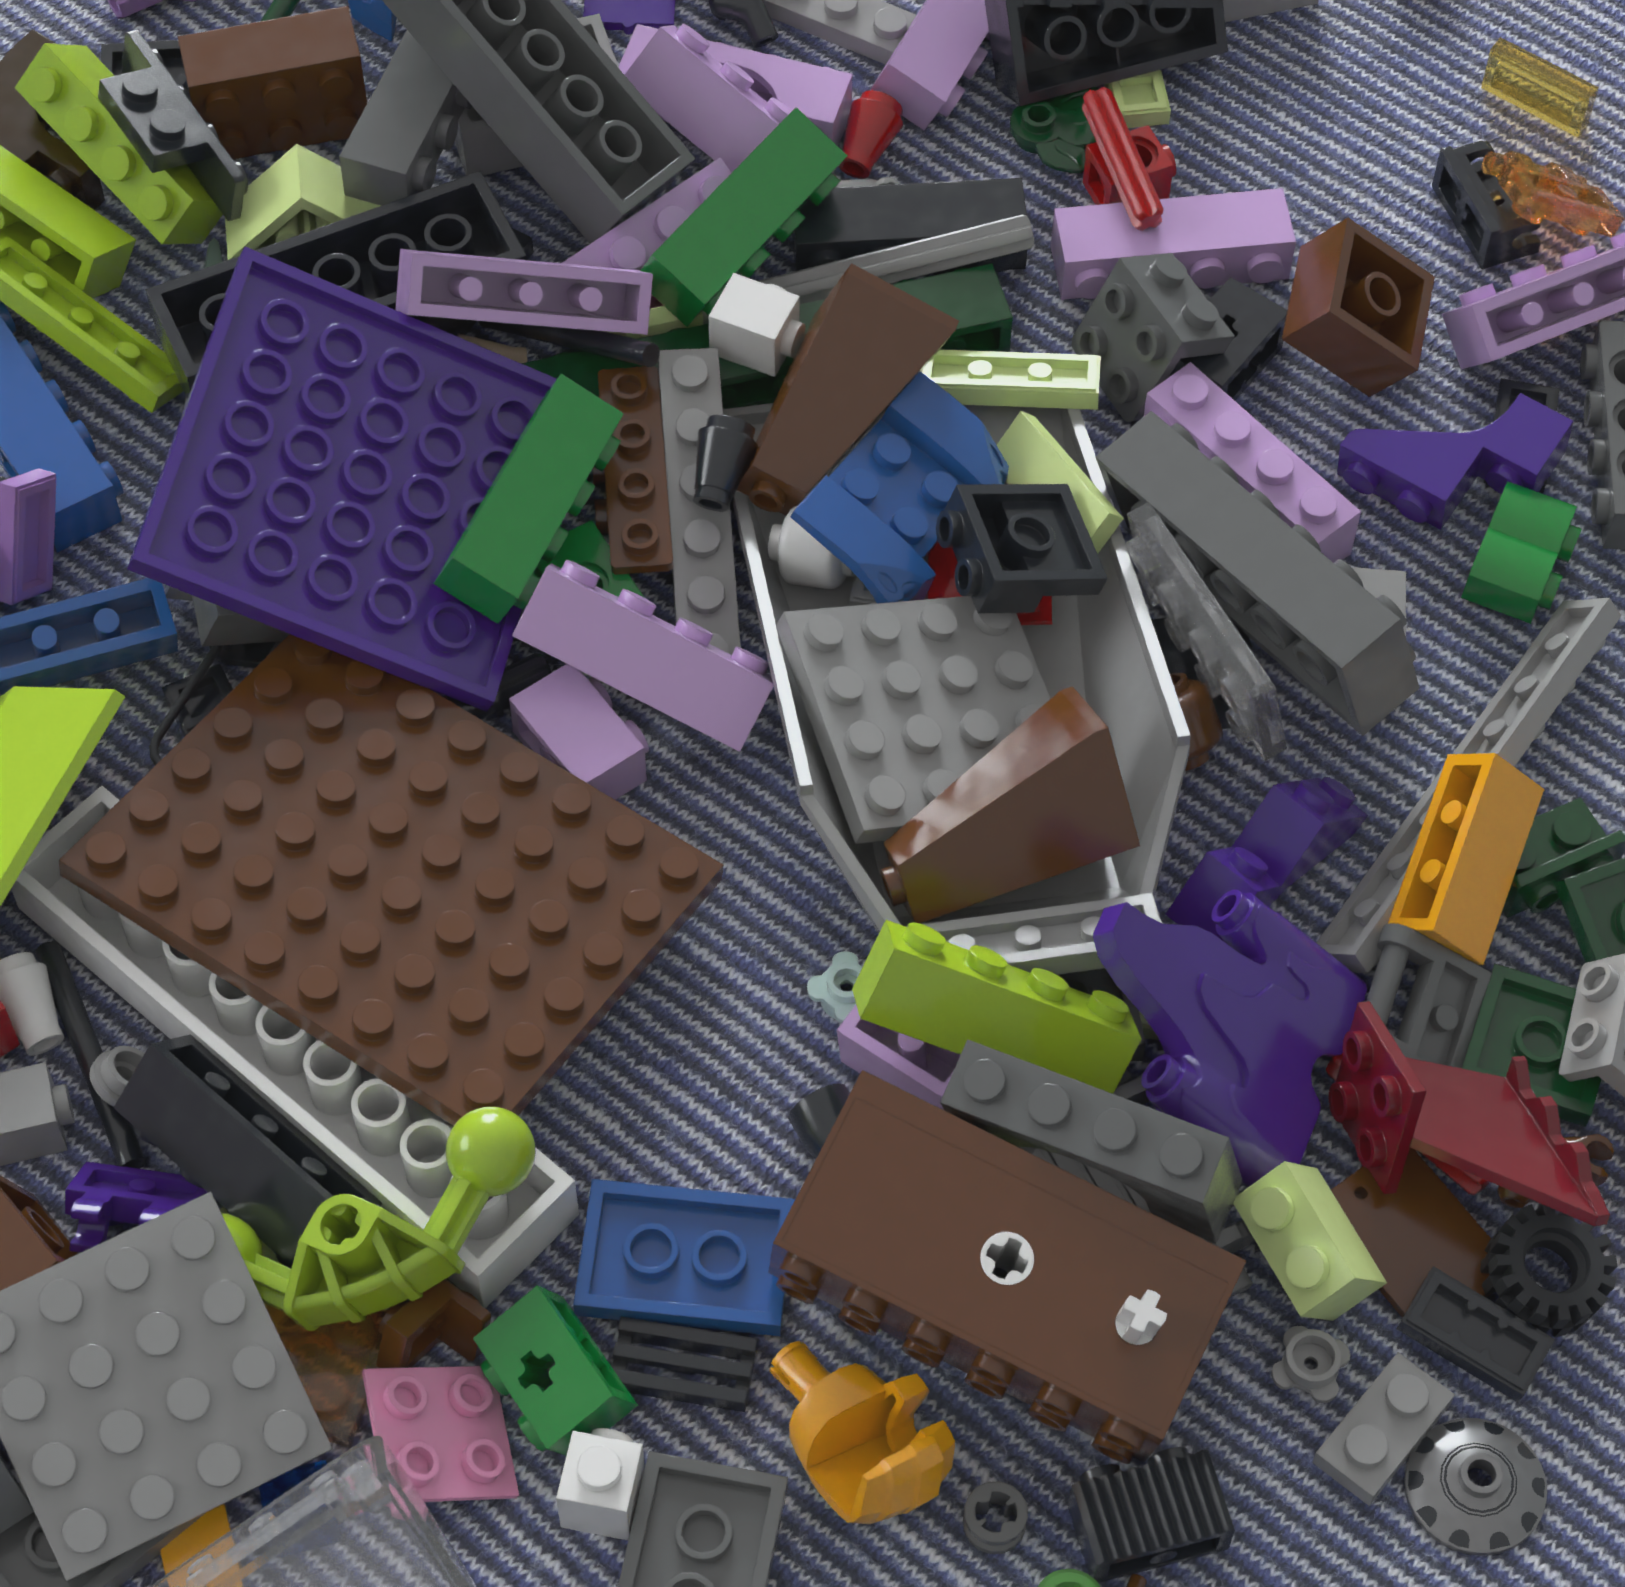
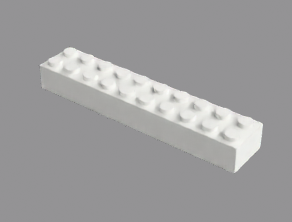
(345, 1110)

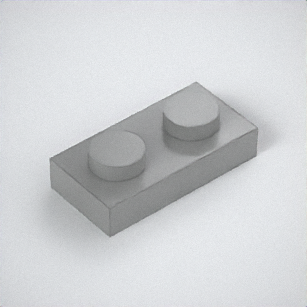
(1383, 1428)

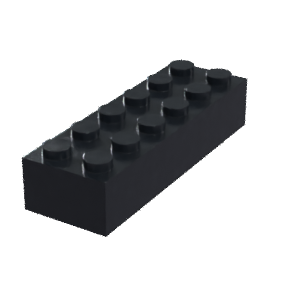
(351, 253)

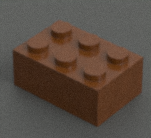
(277, 81)

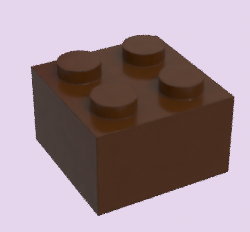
(1358, 307)

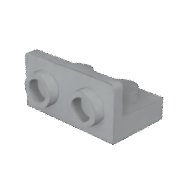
(1597, 1025)

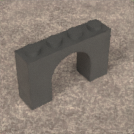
(1173, 1164)

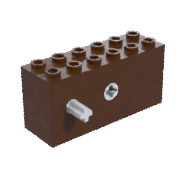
(1098, 1294)

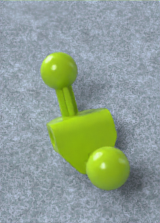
(366, 1258)

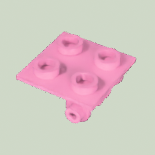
(443, 1430)

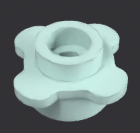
(827, 989)

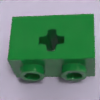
(584, 1388)

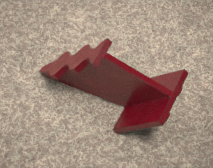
(1459, 1117)

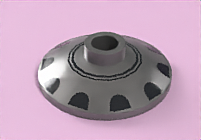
(1469, 1515)

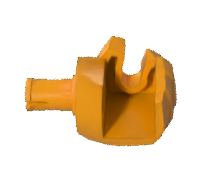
(862, 1437)

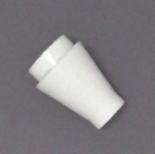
(29, 1002)

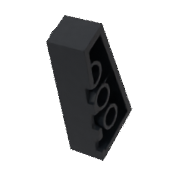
(1079, 44)

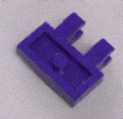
(118, 1194)

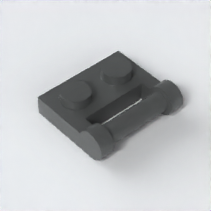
(1442, 998)

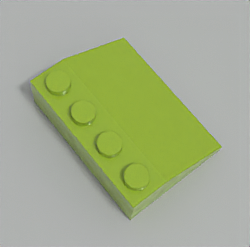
(42, 751)

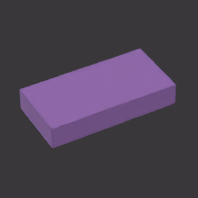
(27, 535)

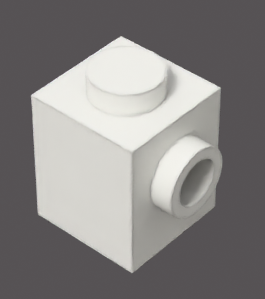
(756, 324)
(600, 1483)

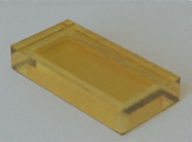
(1539, 87)

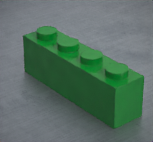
(743, 216)
(530, 499)

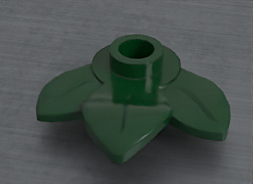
(1054, 131)

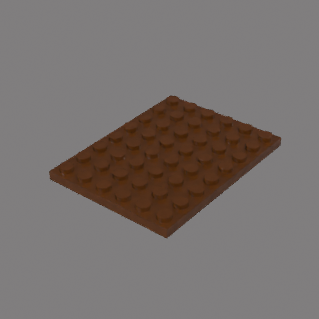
(394, 878)

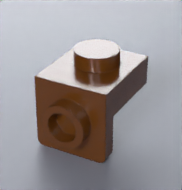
(439, 1315)

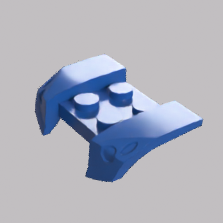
(888, 492)

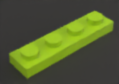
(85, 328)

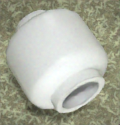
(803, 558)

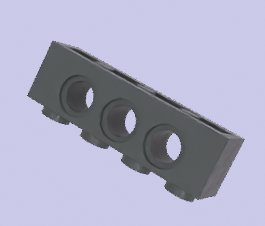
(1605, 411)

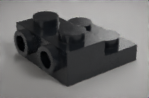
(1018, 545)

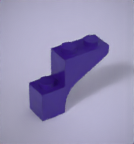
(1433, 471)
(1280, 843)

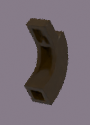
(27, 134)

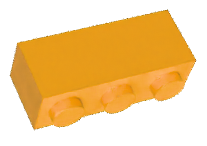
(1467, 853)

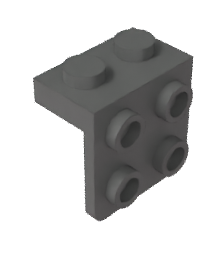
(1144, 325)

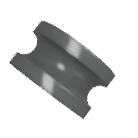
(979, 1503)

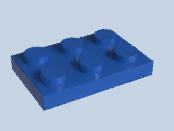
(681, 1257)

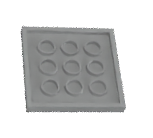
(907, 698)
(146, 1387)

